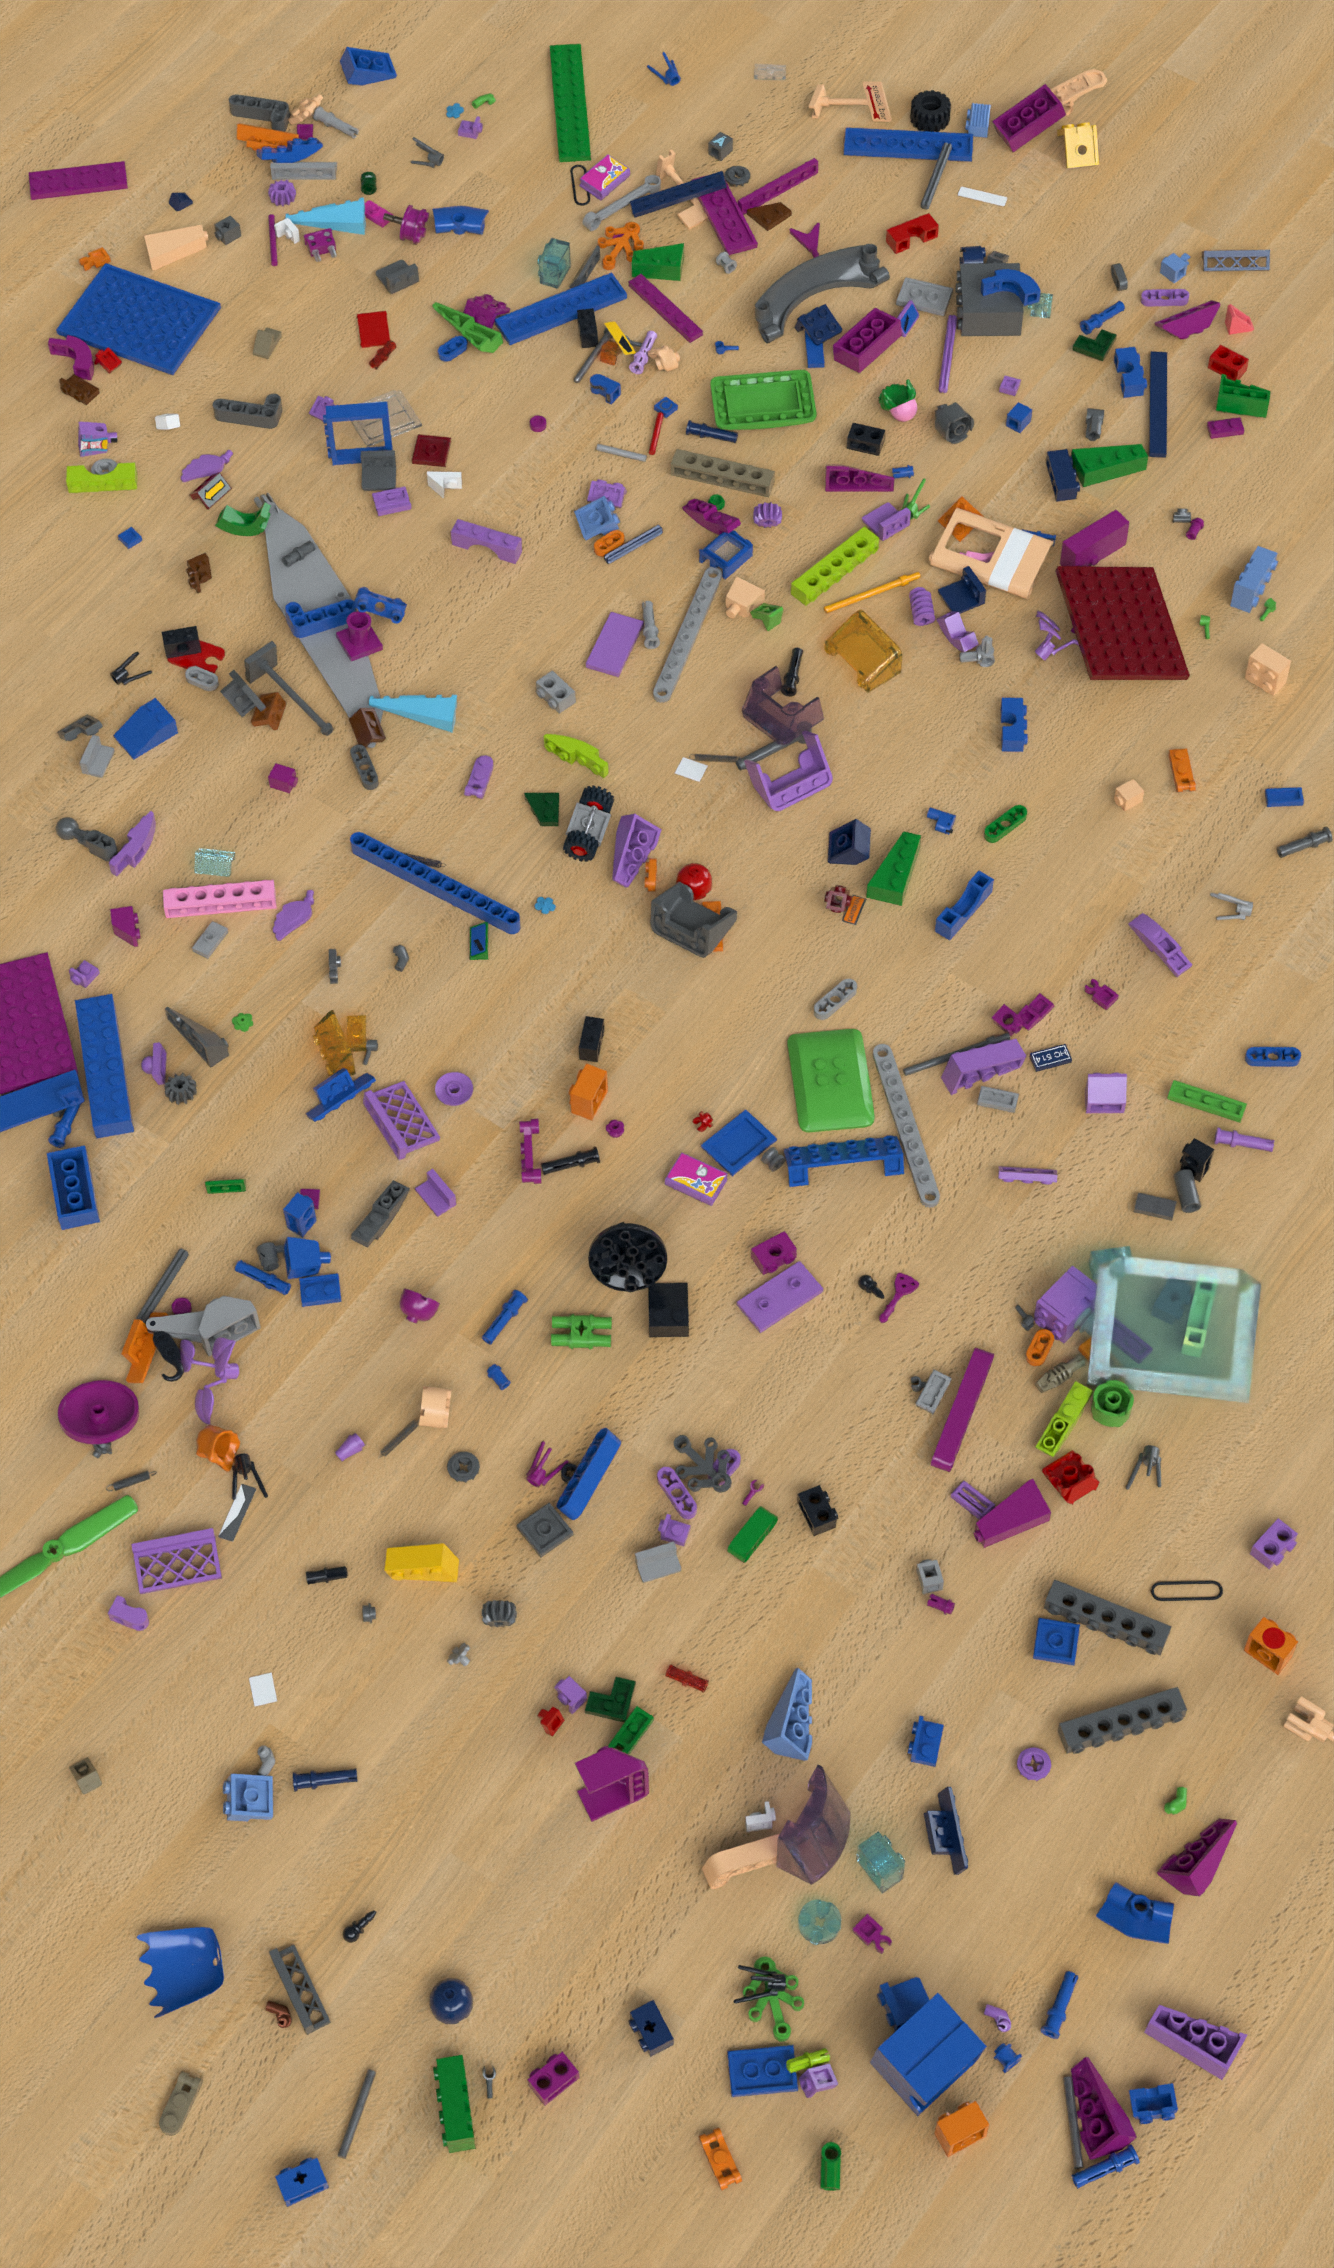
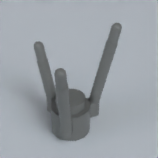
(434, 156)
(1149, 1457)

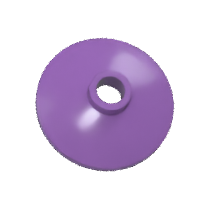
(454, 1082)

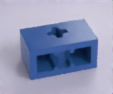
(313, 2181)

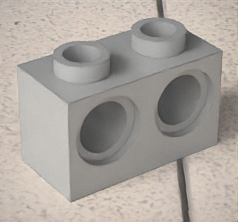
(555, 692)

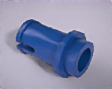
(903, 472)
(497, 1375)

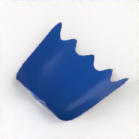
(172, 1969)

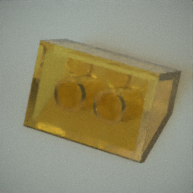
(333, 1045)

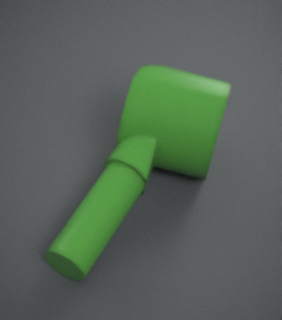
(1270, 604)
(1205, 621)

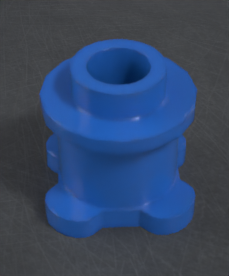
(1007, 2056)

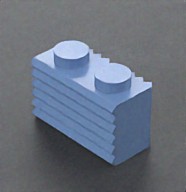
(979, 120)

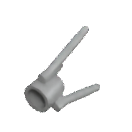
(1243, 907)

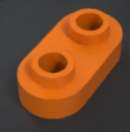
(607, 542)
(651, 868)
(1038, 1348)

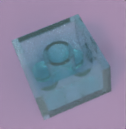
(554, 263)
(881, 1861)

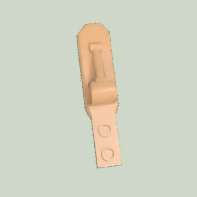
(1077, 86)

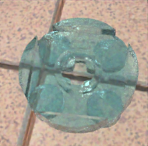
(817, 1934)

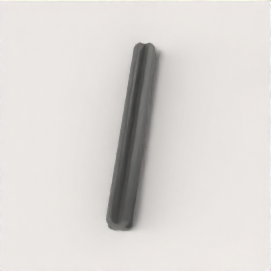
(936, 175)
(162, 1285)

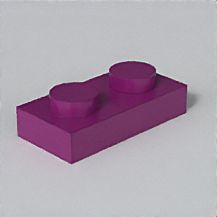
(1225, 428)

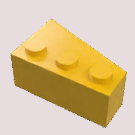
(422, 1563)

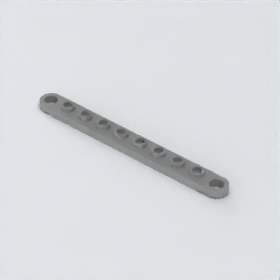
(687, 634)
(906, 1126)

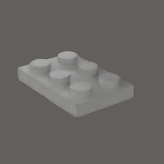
(925, 296)

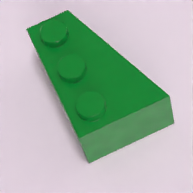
(659, 262)
(1242, 399)

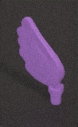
(205, 466)
(293, 916)

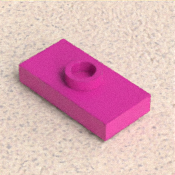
(375, 213)

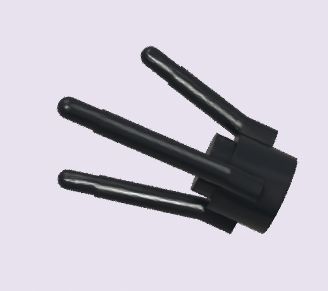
(120, 674)
(243, 1466)
(773, 1982)

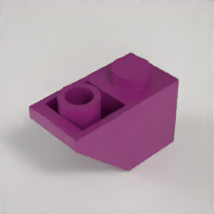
(124, 924)

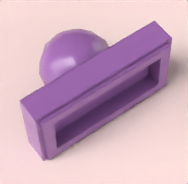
(156, 1064)

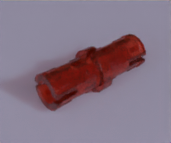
(382, 354)
(687, 1678)

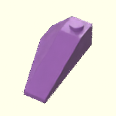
(633, 844)

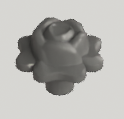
(102, 1449)

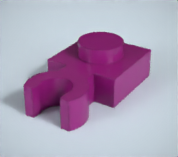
(1102, 995)
(870, 1931)

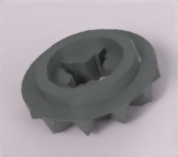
(739, 171)
(464, 1459)

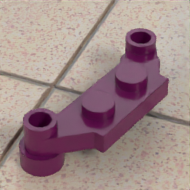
(528, 1173)

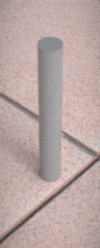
(624, 453)

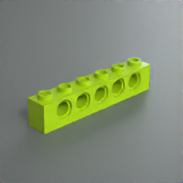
(835, 566)

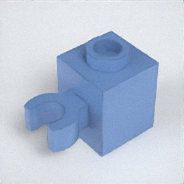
(1174, 267)

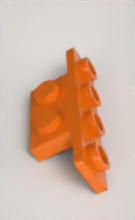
(259, 137)
(139, 1349)

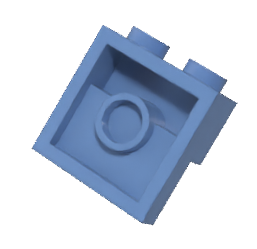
(597, 518)
(248, 1797)

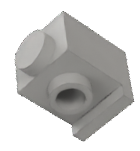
(932, 1569)

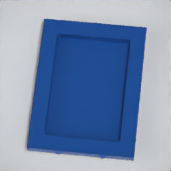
(739, 1142)

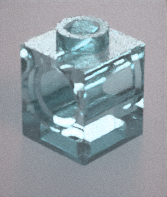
(1043, 307)

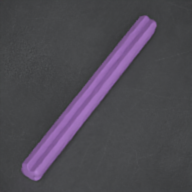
(947, 354)

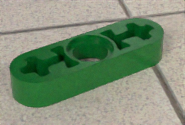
(1007, 816)

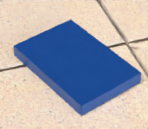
(761, 2071)

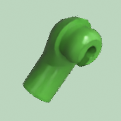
(482, 99)
(1178, 1804)

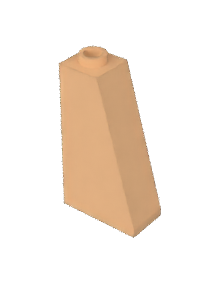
(174, 245)

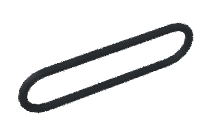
(573, 185)
(1186, 1582)

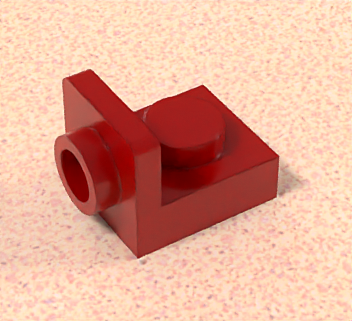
(107, 360)

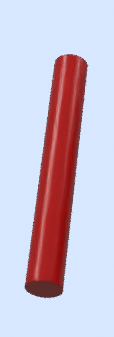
(656, 432)

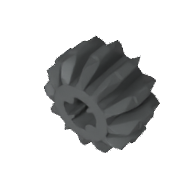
(180, 1088)
(499, 1613)

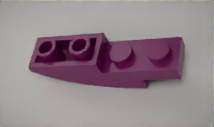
(709, 518)

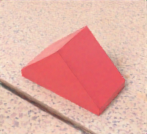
(1237, 321)

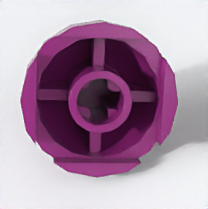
(417, 1306)

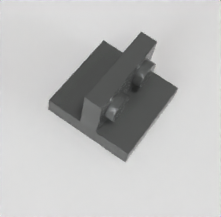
(241, 695)

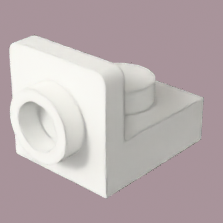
(288, 229)
(759, 1821)

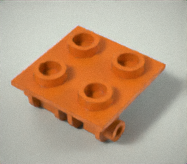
(960, 530)

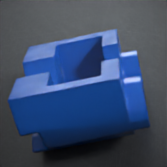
(1154, 2103)

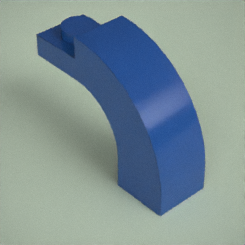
(1014, 282)

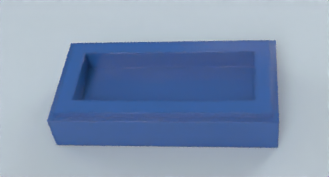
(1284, 797)

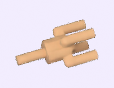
(1315, 1725)

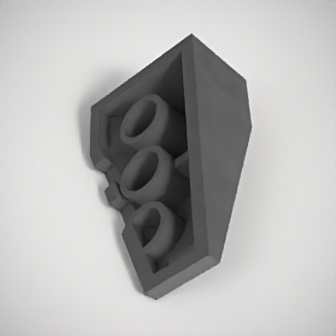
(204, 1041)

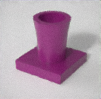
(359, 637)

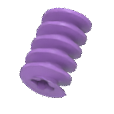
(921, 606)

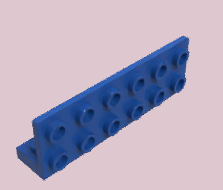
(40, 1100)
(851, 1151)

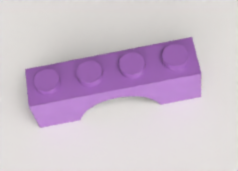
(504, 545)

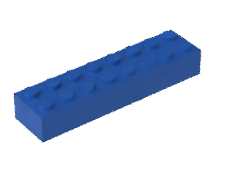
(104, 1066)

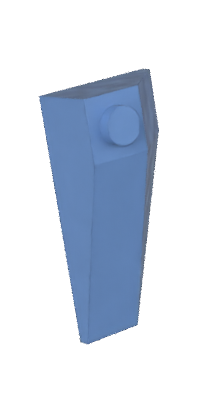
(789, 1724)

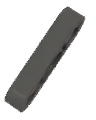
(364, 773)

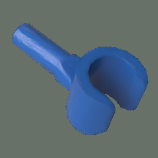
(720, 348)

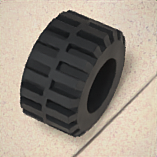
(930, 111)

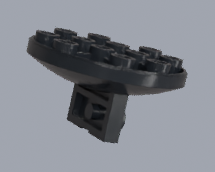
(627, 1257)

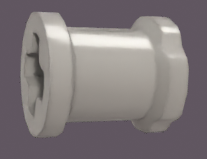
(724, 260)

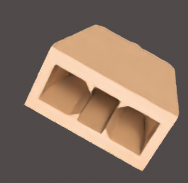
(743, 598)

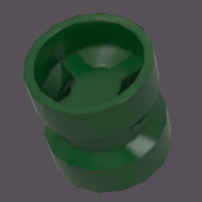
(368, 183)

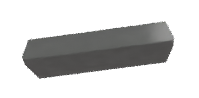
(587, 267)

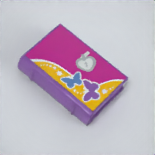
(604, 177)
(696, 1179)

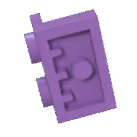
(611, 492)

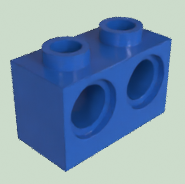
(300, 1214)

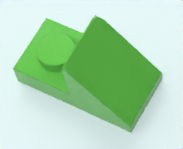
(769, 614)

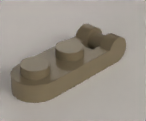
(179, 2104)

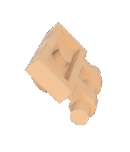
(305, 109)

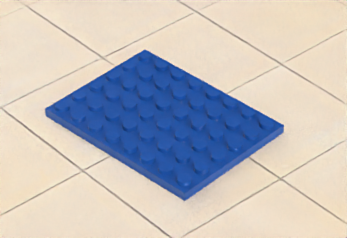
(139, 318)

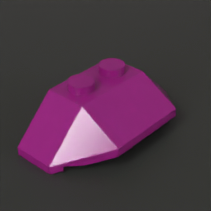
(1190, 321)

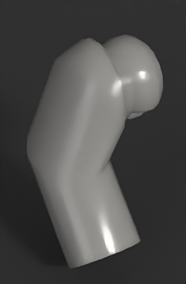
(267, 1759)

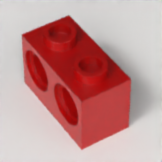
(1228, 363)

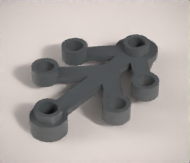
(704, 1466)

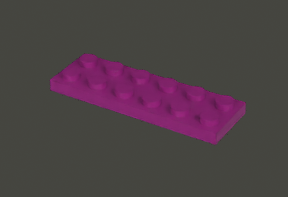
(78, 180)
(728, 221)

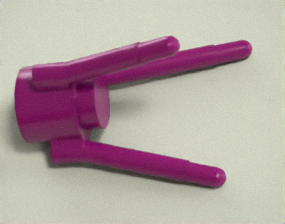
(536, 1474)

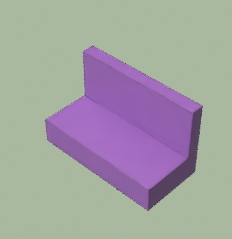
(436, 1194)

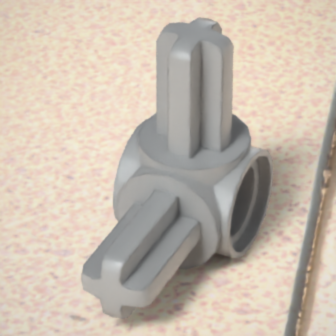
(983, 655)

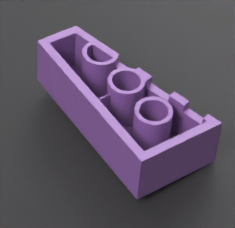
(982, 1064)
(1196, 2040)

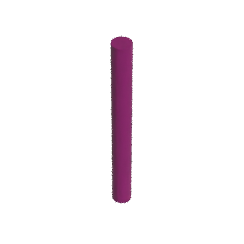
(273, 247)

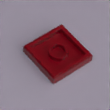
(431, 450)

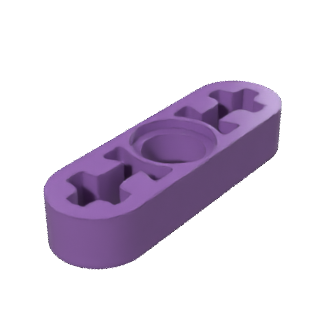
(1176, 293)
(677, 1484)

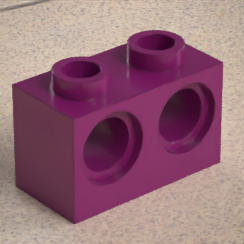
(557, 2081)

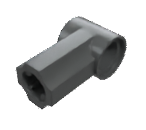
(1094, 421)

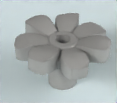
(459, 1655)

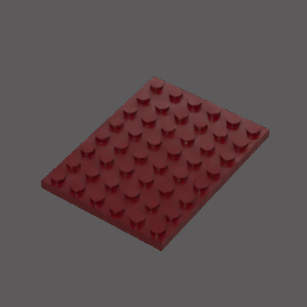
(1122, 623)

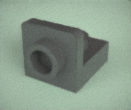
(997, 257)

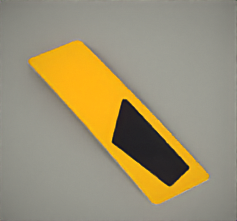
(620, 338)

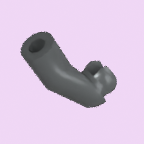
(403, 956)

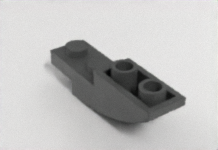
(382, 1214)

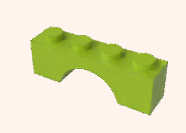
(121, 478)

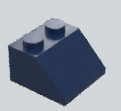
(849, 843)

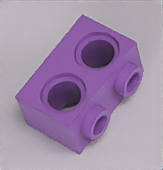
(1270, 1541)

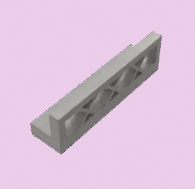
(304, 171)

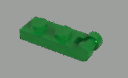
(632, 1730)

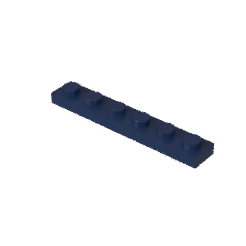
(678, 194)

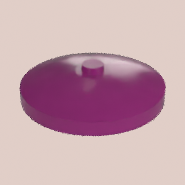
(98, 1412)

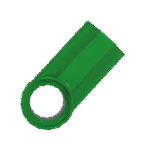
(830, 2168)

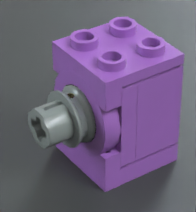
(1067, 1306)

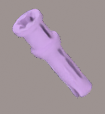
(649, 339)

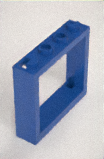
(350, 413)

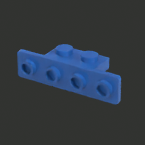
(336, 1091)

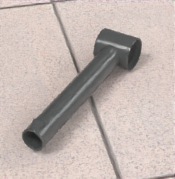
(767, 751)

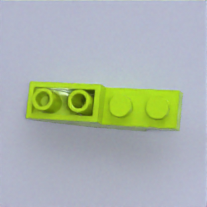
(574, 750)
(1064, 1419)

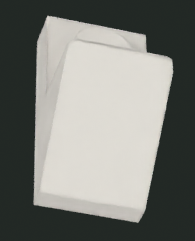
(440, 480)

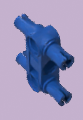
(393, 609)

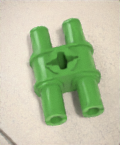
(575, 1323)

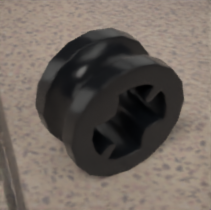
(568, 1467)

